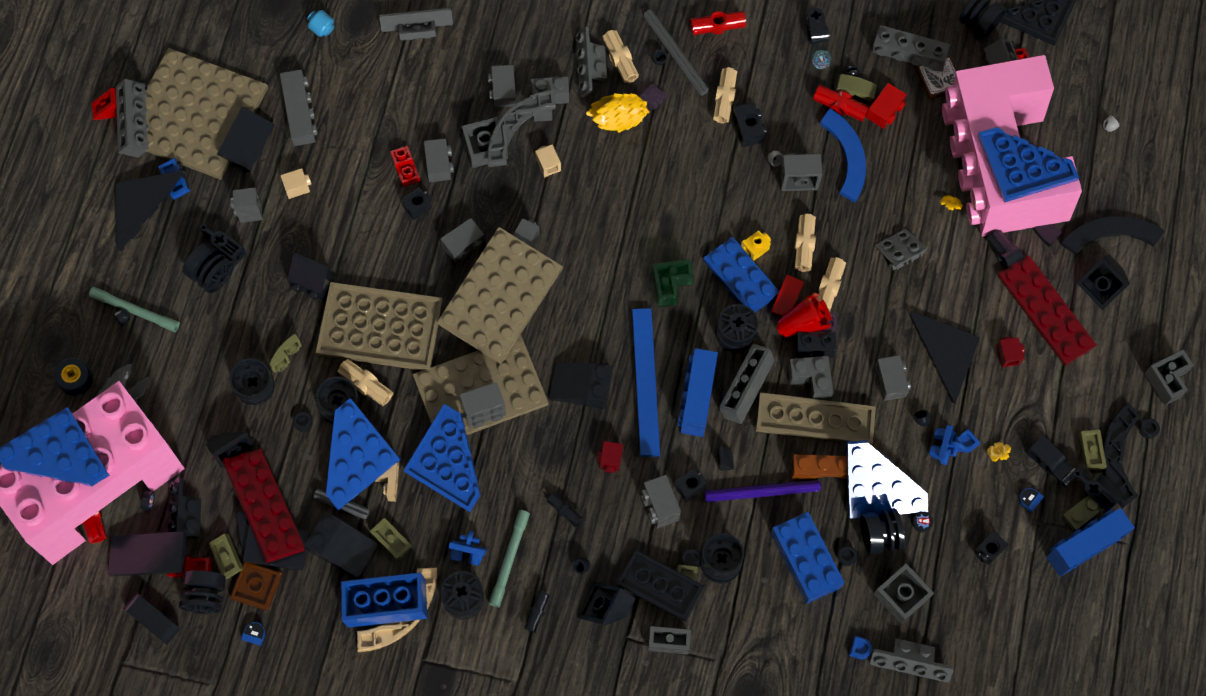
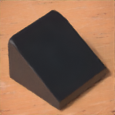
(725, 459)

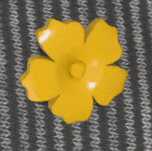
(951, 202)
(998, 451)

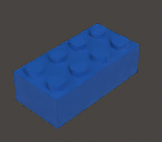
(697, 397)
(1089, 541)
(807, 557)
(384, 600)

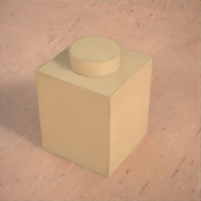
(548, 160)
(296, 183)

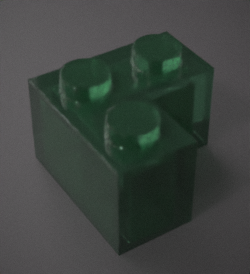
(668, 277)

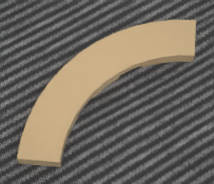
(390, 632)

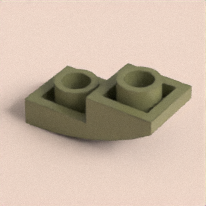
(856, 86)
(280, 359)

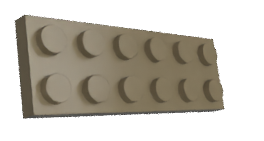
(815, 418)

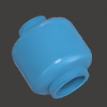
(320, 23)

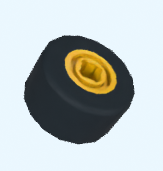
(76, 383)

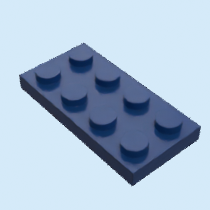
(741, 275)

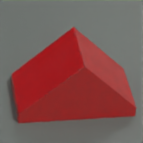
(105, 105)

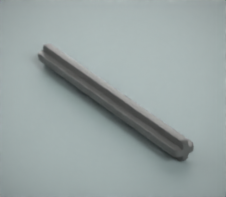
(676, 52)

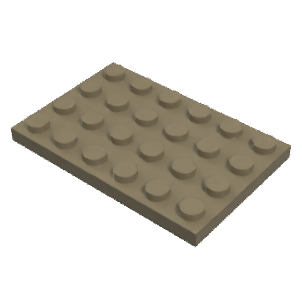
(500, 295)
(379, 326)
(515, 379)

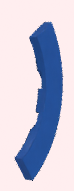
(853, 153)

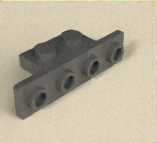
(416, 23)
(590, 62)
(912, 659)

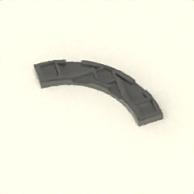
(512, 121)

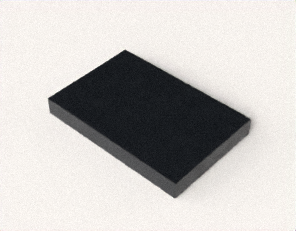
(245, 139)
(253, 554)

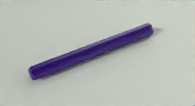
(762, 490)

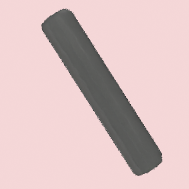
(350, 507)

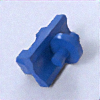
(947, 437)
(457, 549)

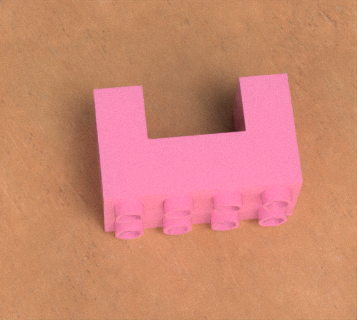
(1002, 98)
(130, 450)

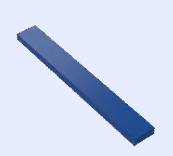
(646, 383)

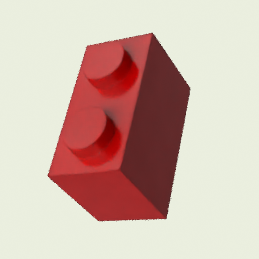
(886, 106)

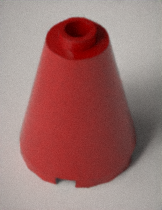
(807, 316)

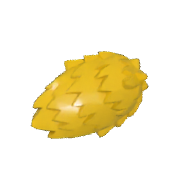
(618, 112)

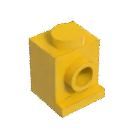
(756, 250)

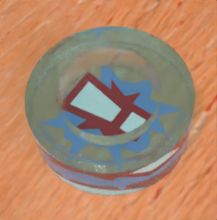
(821, 59)

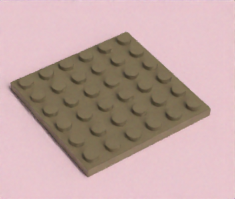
(194, 108)

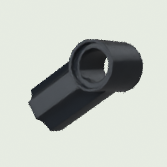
(1007, 253)

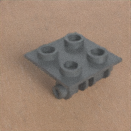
(901, 249)

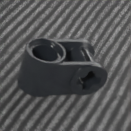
(816, 26)

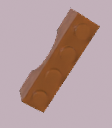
(817, 466)

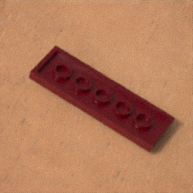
(1047, 310)
(263, 505)

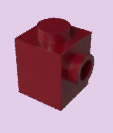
(1010, 351)
(610, 457)

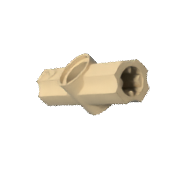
(620, 56)
(725, 95)
(805, 242)
(831, 281)
(365, 382)

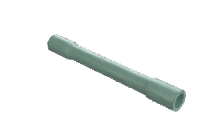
(106, 297)
(499, 588)

